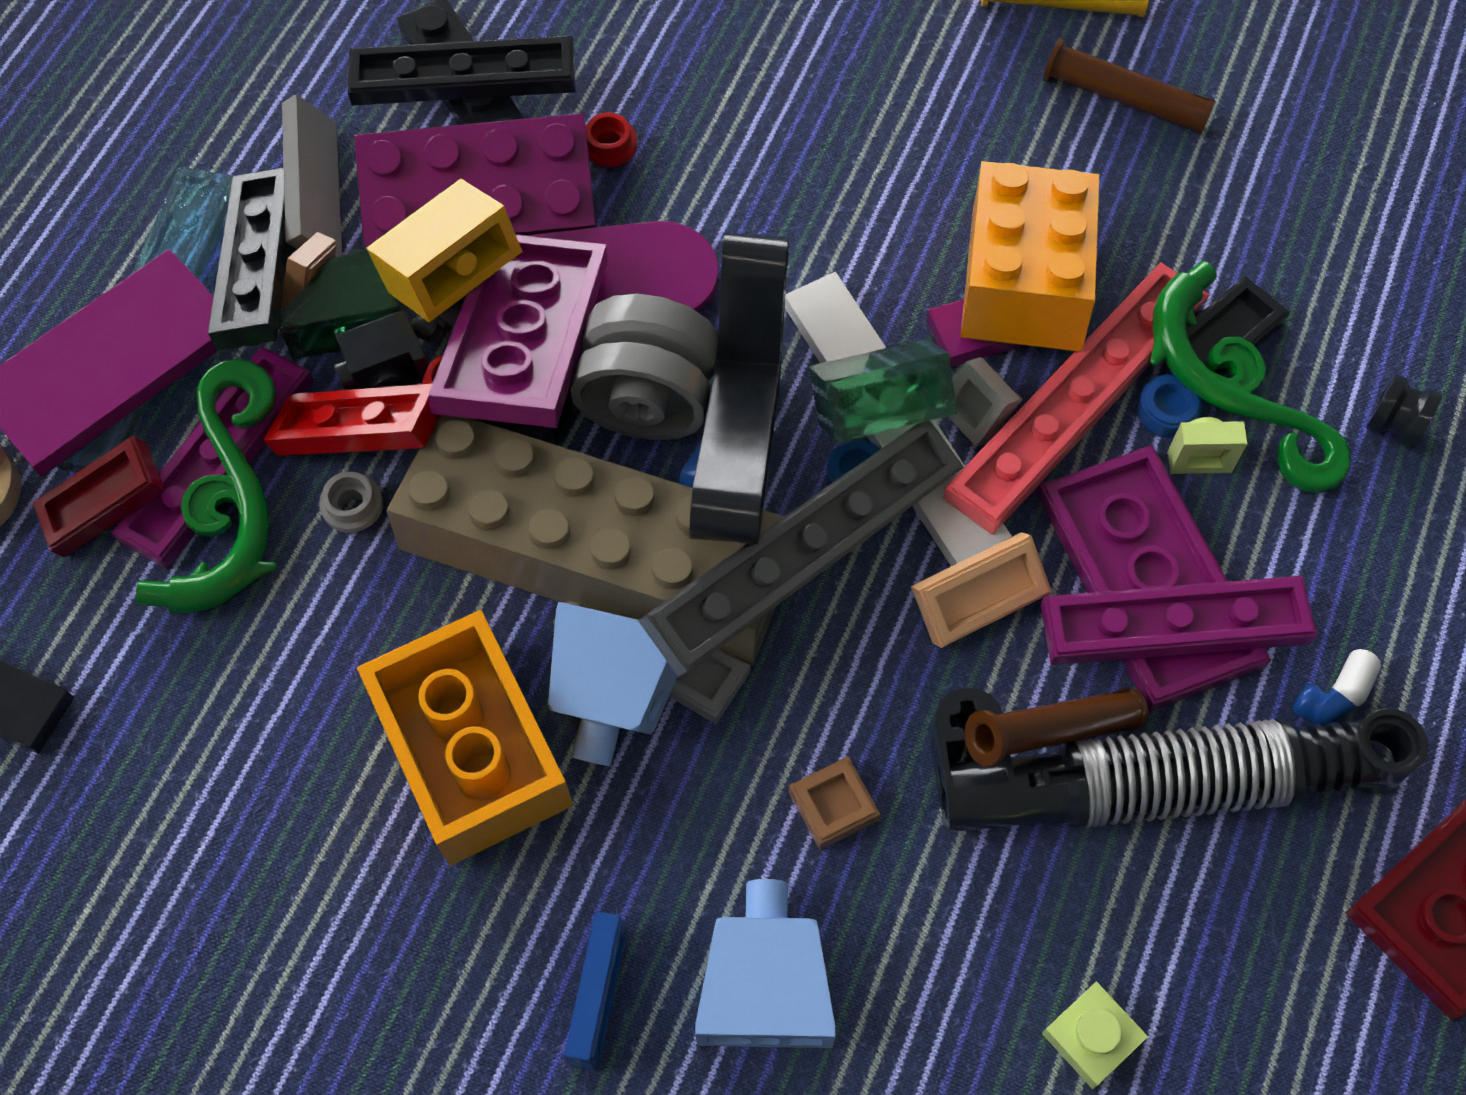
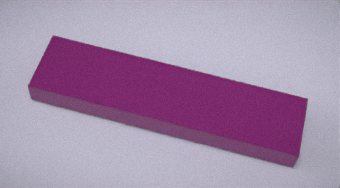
(159, 526)
(1177, 620)

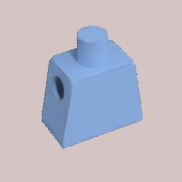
(607, 677)
(765, 978)

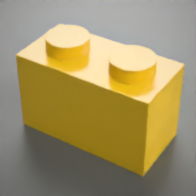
(445, 249)

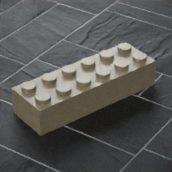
(556, 523)

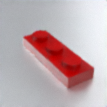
(353, 421)

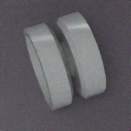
(645, 367)

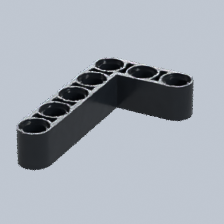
(744, 393)

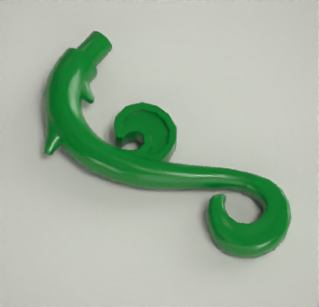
(1247, 370)
(203, 497)

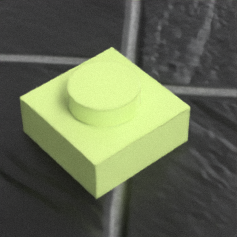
(1206, 446)
(1094, 1035)

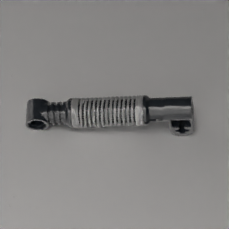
(1097, 780)

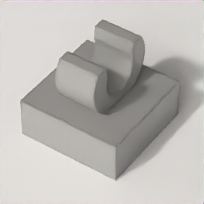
(982, 401)

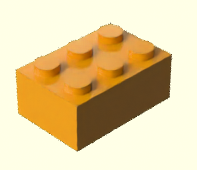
(1032, 256)
(465, 737)

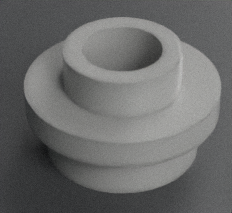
(347, 487)

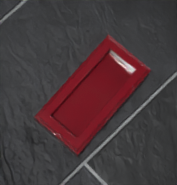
(98, 496)

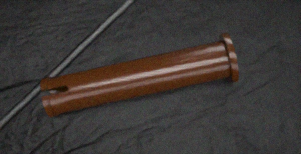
(1128, 87)
(996, 736)

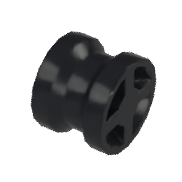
(1403, 411)

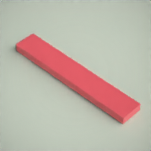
(1061, 410)

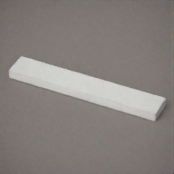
(838, 330)

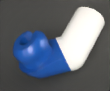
(1345, 695)

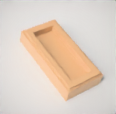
(981, 589)

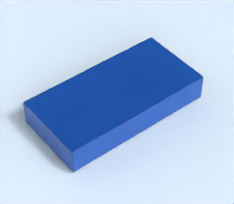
(596, 992)

